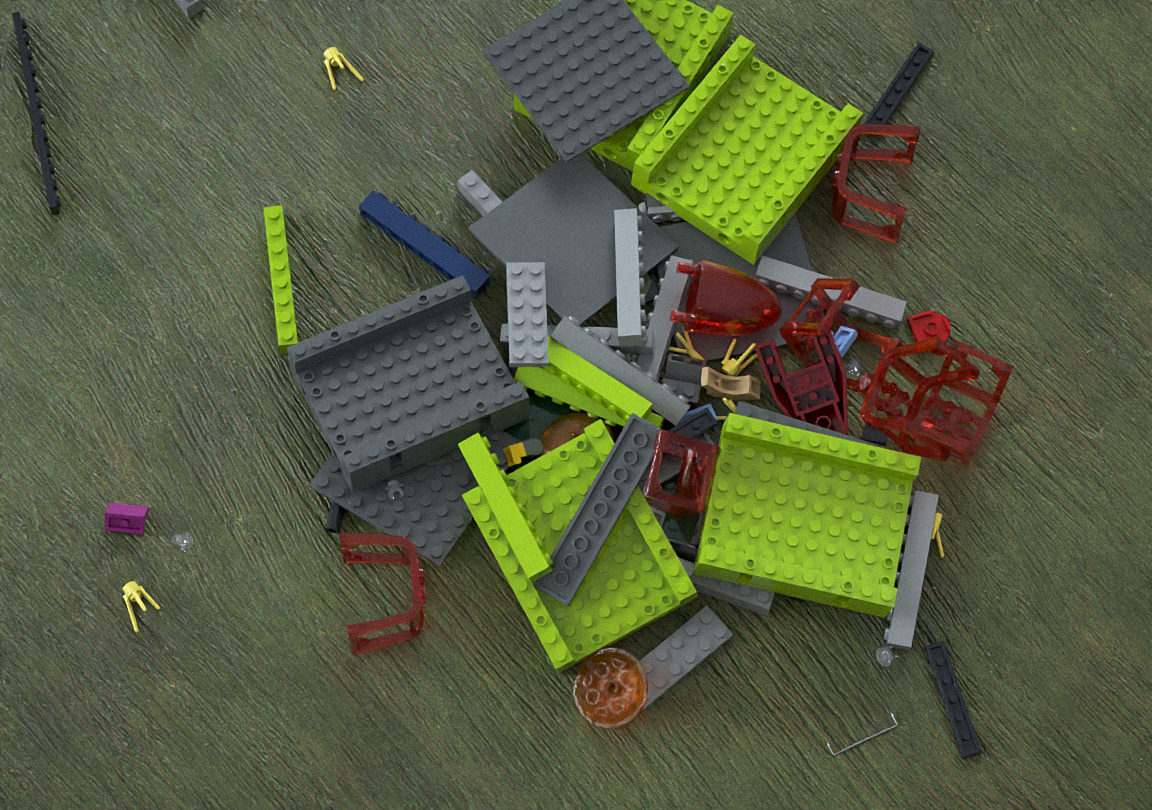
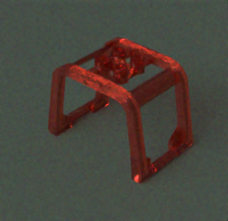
(842, 194)
(812, 327)
(895, 418)
(962, 439)
(702, 475)
(414, 616)

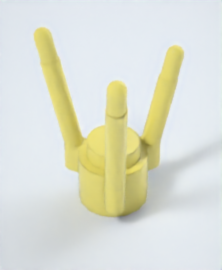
(335, 58)
(733, 367)
(133, 593)

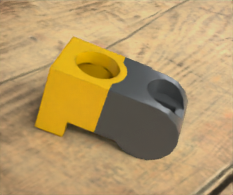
(527, 448)

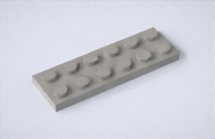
(527, 314)
(683, 652)

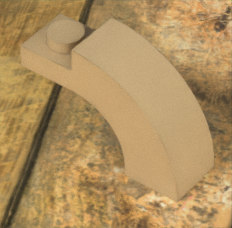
(730, 387)

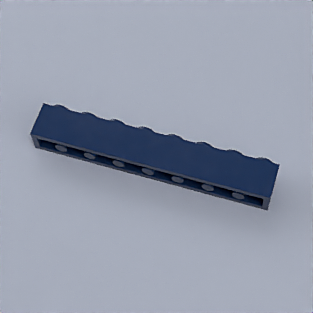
(422, 242)

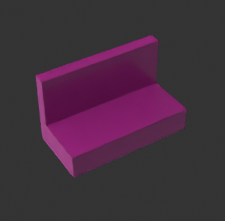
(125, 518)

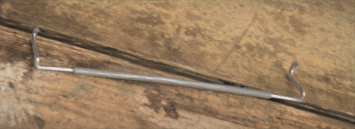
(855, 744)

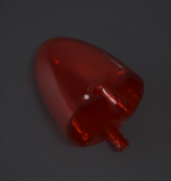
(725, 301)

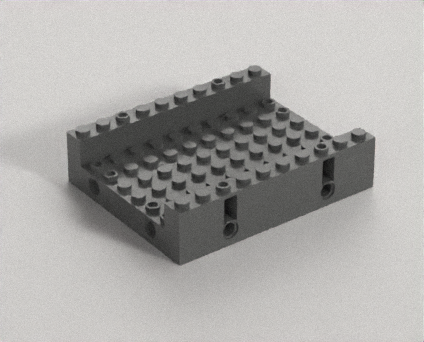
(406, 384)

